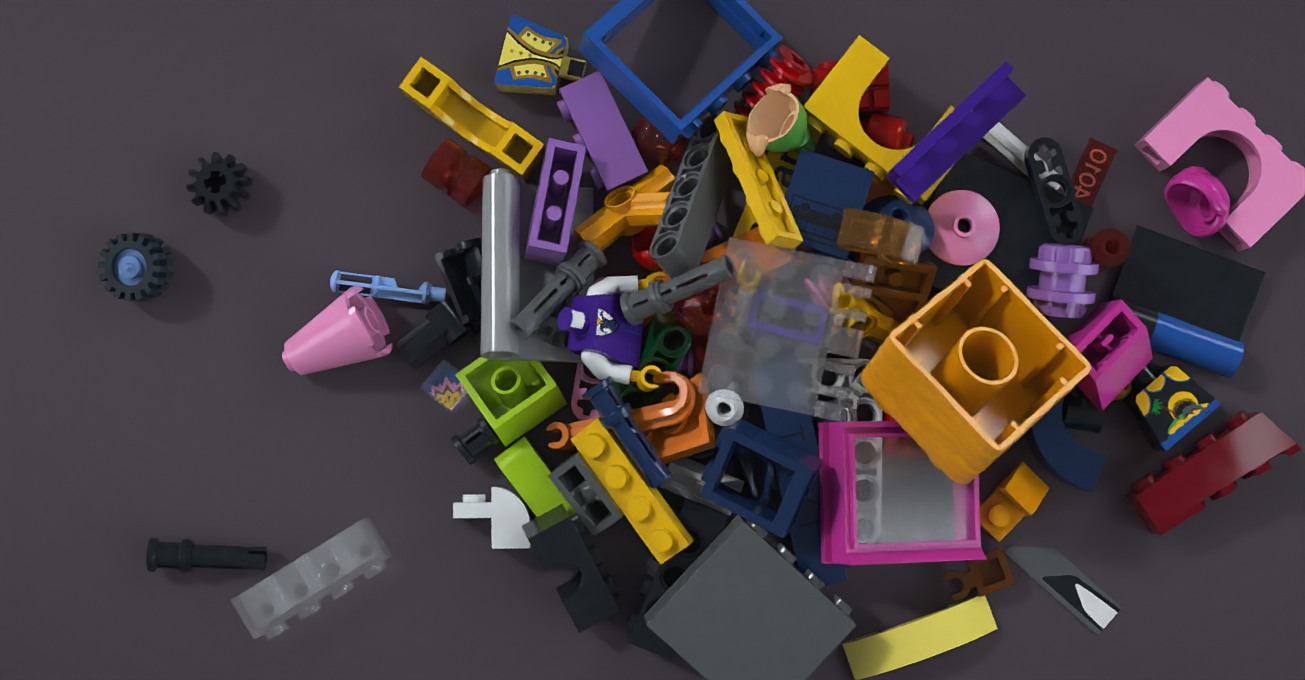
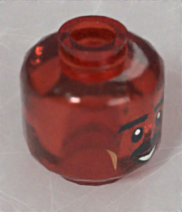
(654, 144)

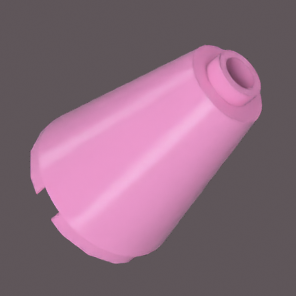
(339, 335)

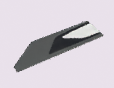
(1066, 584)

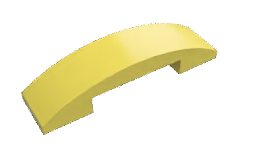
(920, 638)

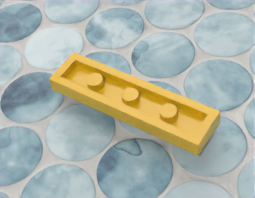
(759, 184)
(631, 491)

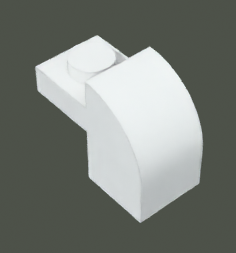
(506, 512)

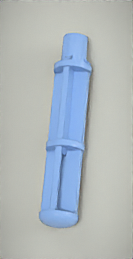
(387, 288)

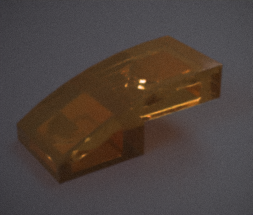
(881, 235)

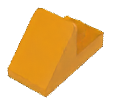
(1011, 500)

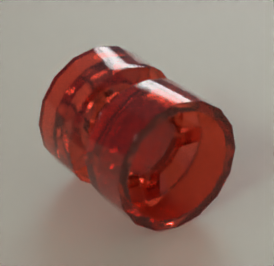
(455, 172)

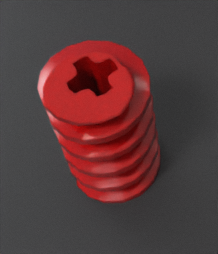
(790, 71)

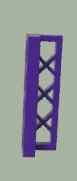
(956, 134)

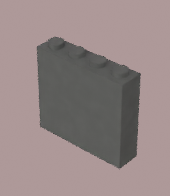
(750, 611)

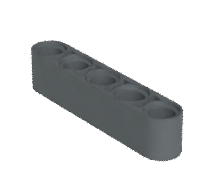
(693, 202)

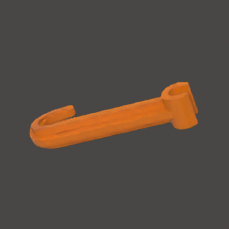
(646, 418)

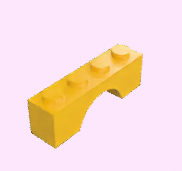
(472, 120)

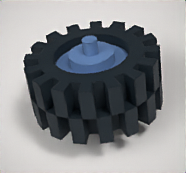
(136, 266)

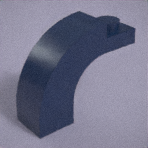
(1061, 453)

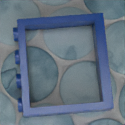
(735, 12)

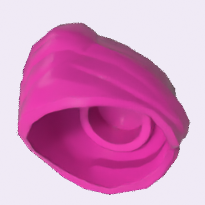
(1198, 201)

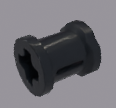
(475, 440)

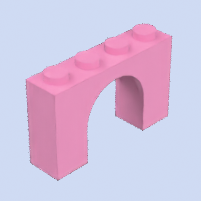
(1273, 180)

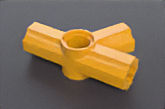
(628, 209)

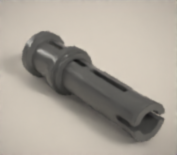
(569, 278)
(659, 293)

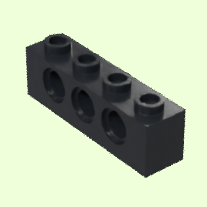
(708, 526)

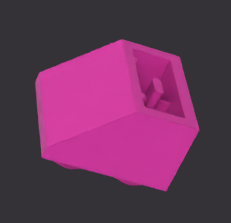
(1114, 346)

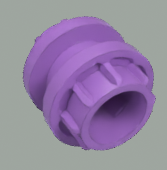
(1062, 280)

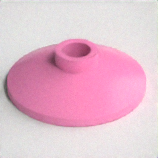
(958, 247)

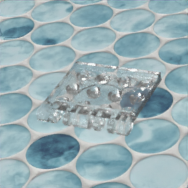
(778, 326)

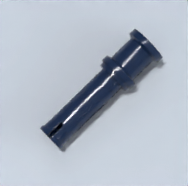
(617, 416)

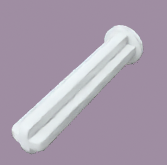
(1014, 150)

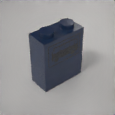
(818, 198)

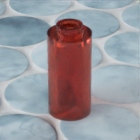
(1108, 248)

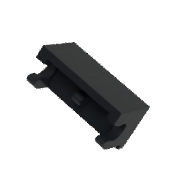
(462, 275)

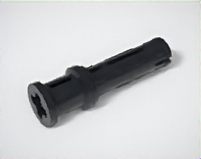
(188, 555)

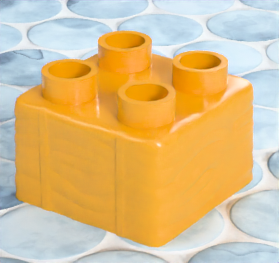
(972, 371)

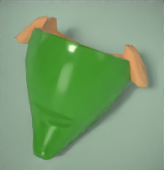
(779, 123)

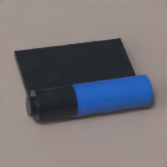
(1188, 299)

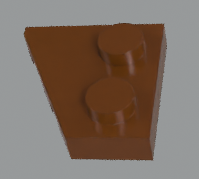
(898, 288)

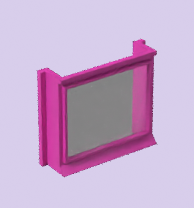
(889, 500)

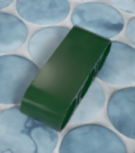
(665, 351)

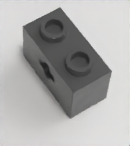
(585, 494)

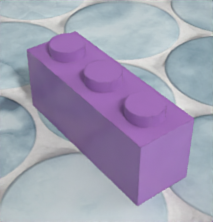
(602, 132)
(555, 202)

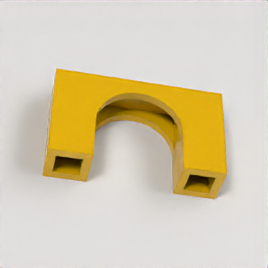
(835, 112)

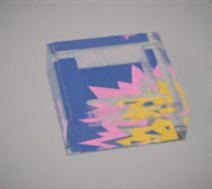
(444, 385)

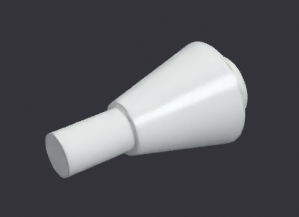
(723, 410)

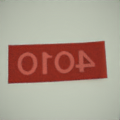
(1092, 171)

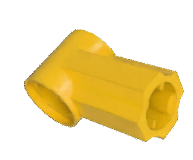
(877, 324)

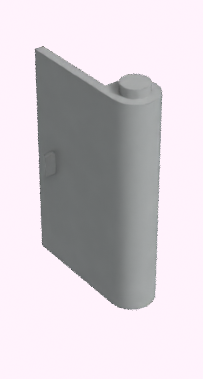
(510, 280)

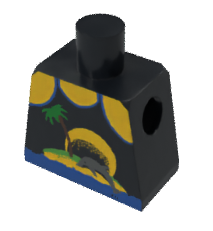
(1168, 405)

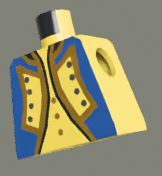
(535, 60)

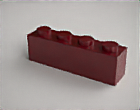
(1209, 470)

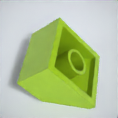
(511, 394)

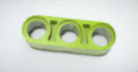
(530, 478)

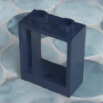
(778, 450)

